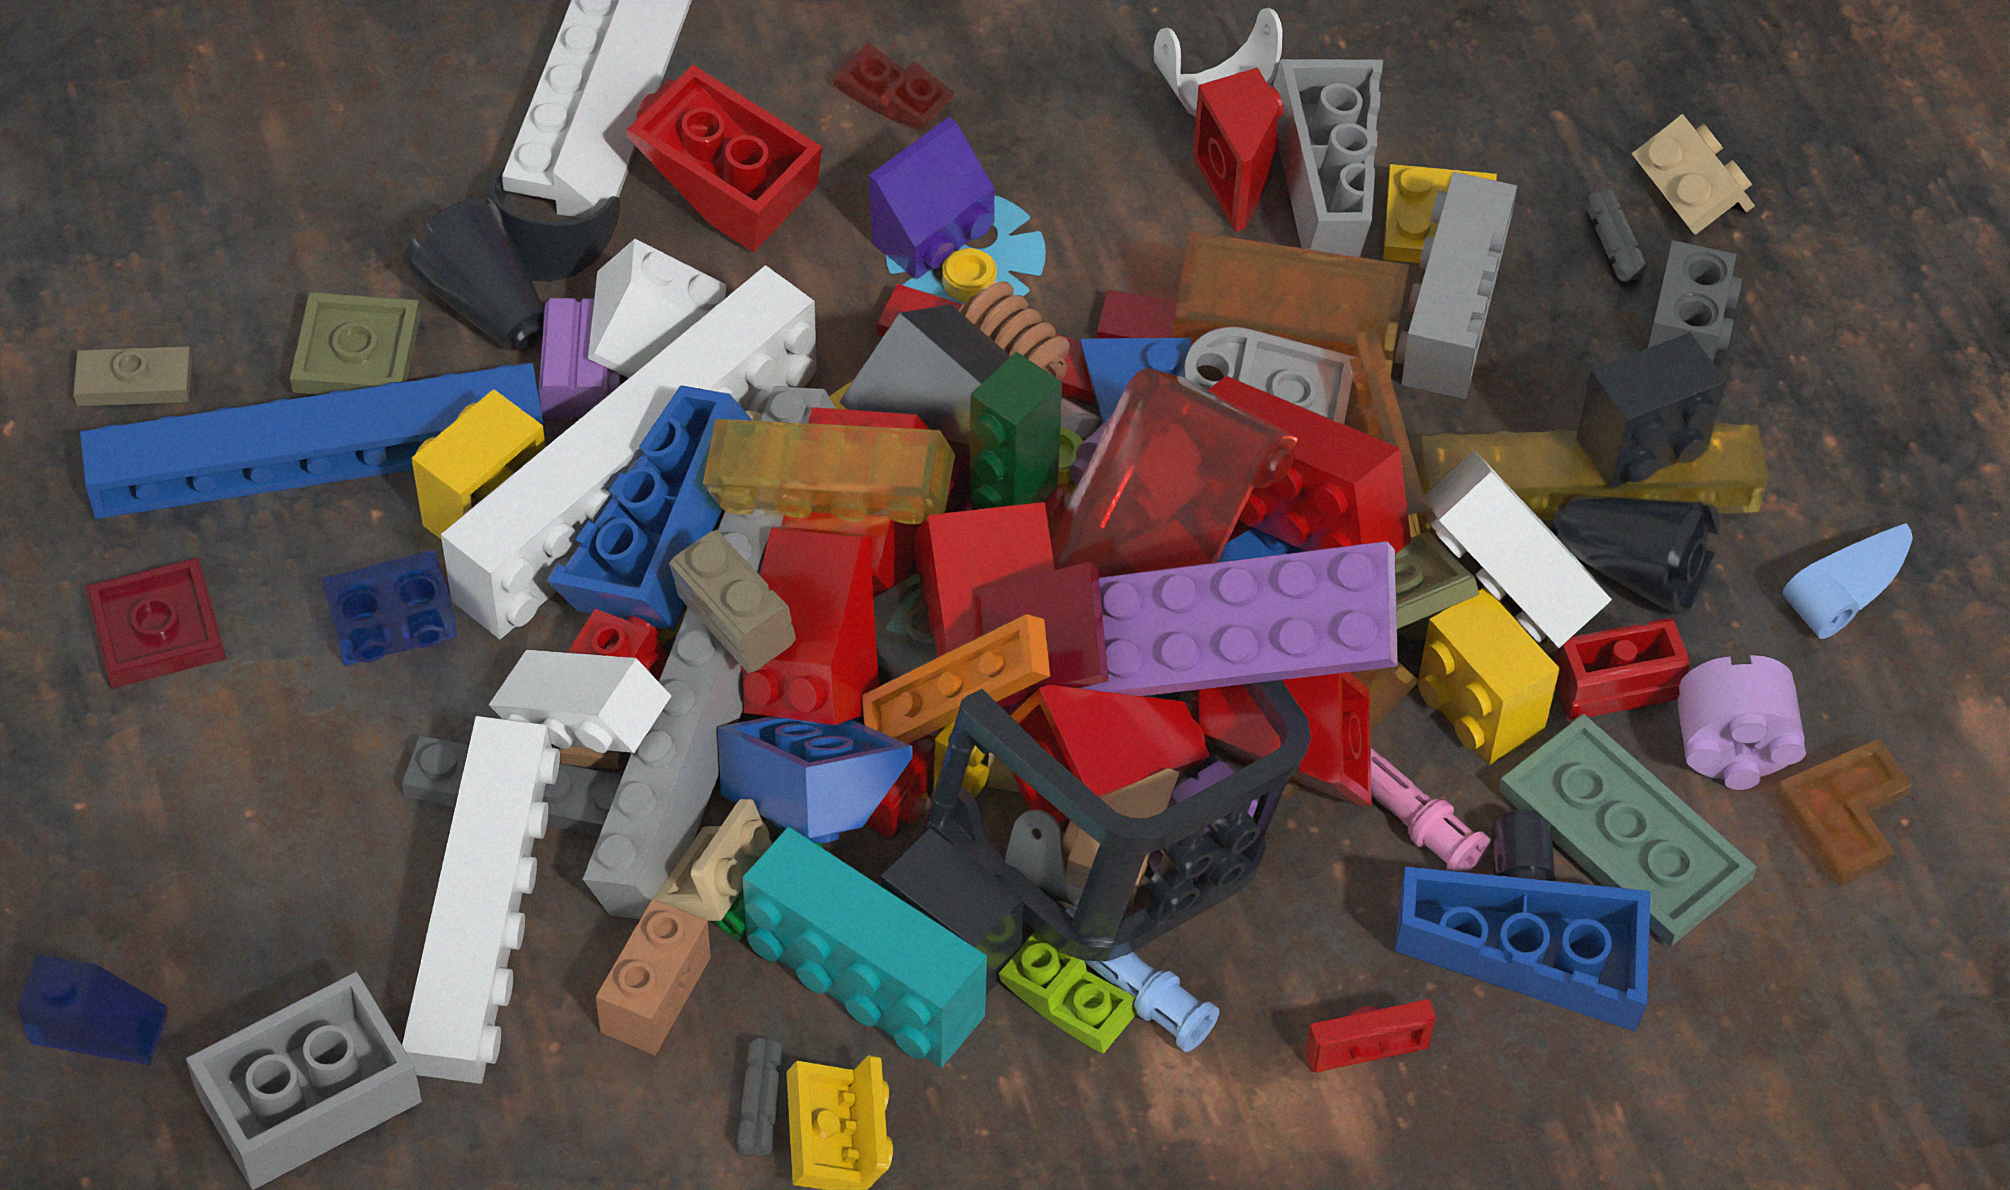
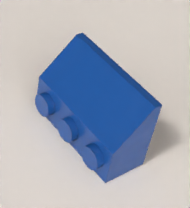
(810, 772)

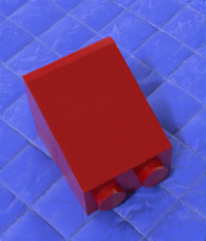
(972, 552)
(1338, 724)
(1108, 739)

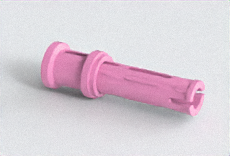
(1428, 820)

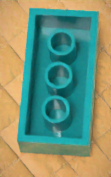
(864, 948)

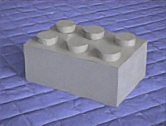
(304, 1080)

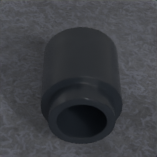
(1523, 846)

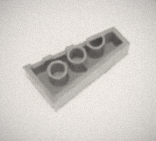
(1329, 148)
(1456, 286)

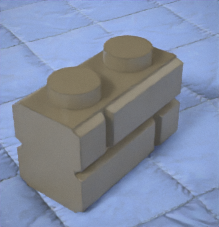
(732, 601)

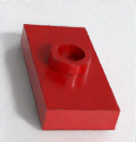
(1370, 1035)

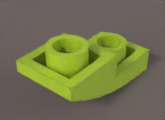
(1068, 993)

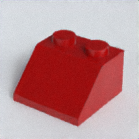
(1237, 140)

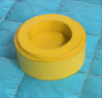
(968, 273)

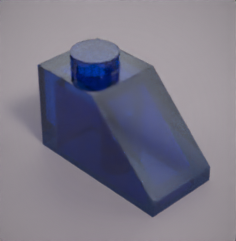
(89, 1011)

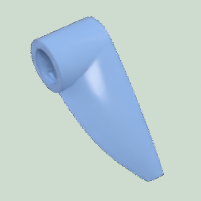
(1846, 581)

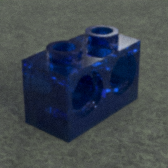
(388, 598)

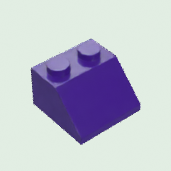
(930, 200)

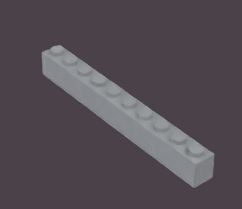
(678, 759)

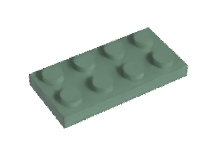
(1628, 827)

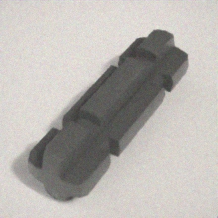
(1616, 235)
(760, 1098)

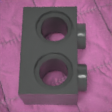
(1695, 296)

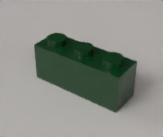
(1015, 435)

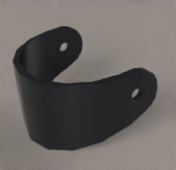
(557, 248)

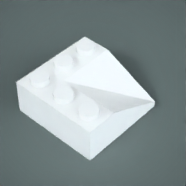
(1517, 551)

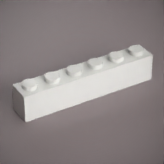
(479, 900)

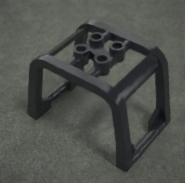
(1124, 841)

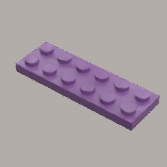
(1250, 620)

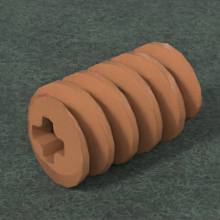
(1016, 328)

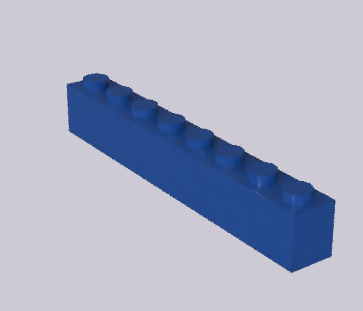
(283, 441)

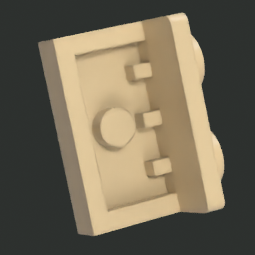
(1691, 175)
(715, 863)

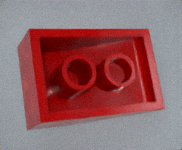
(727, 156)
(831, 607)

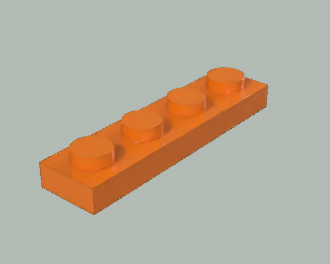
(932, 693)

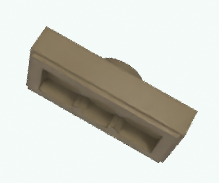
(132, 376)

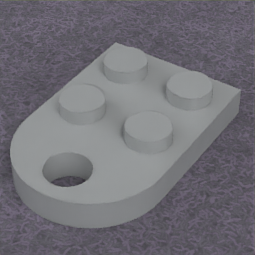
(1279, 366)

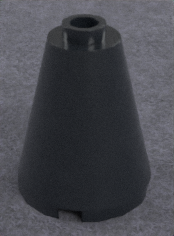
(479, 272)
(1642, 544)

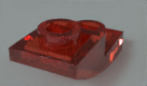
(888, 89)

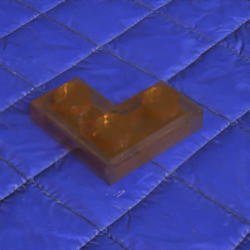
(1833, 808)

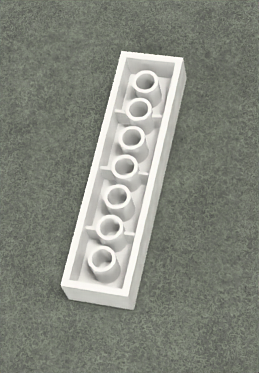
(529, 524)

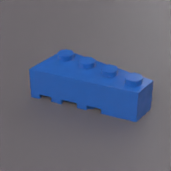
(651, 517)
(1533, 936)

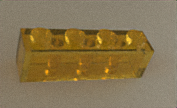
(828, 470)

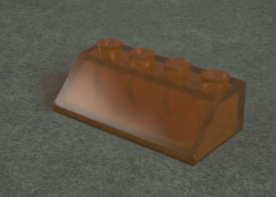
(1288, 293)

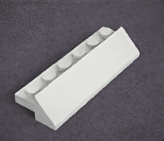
(588, 97)

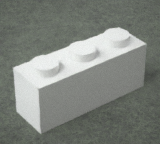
(583, 699)

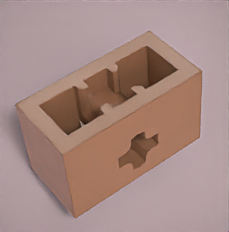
(653, 976)

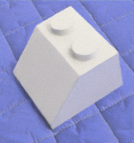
(645, 305)

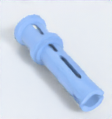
(1160, 997)

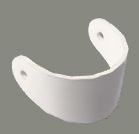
(1261, 51)

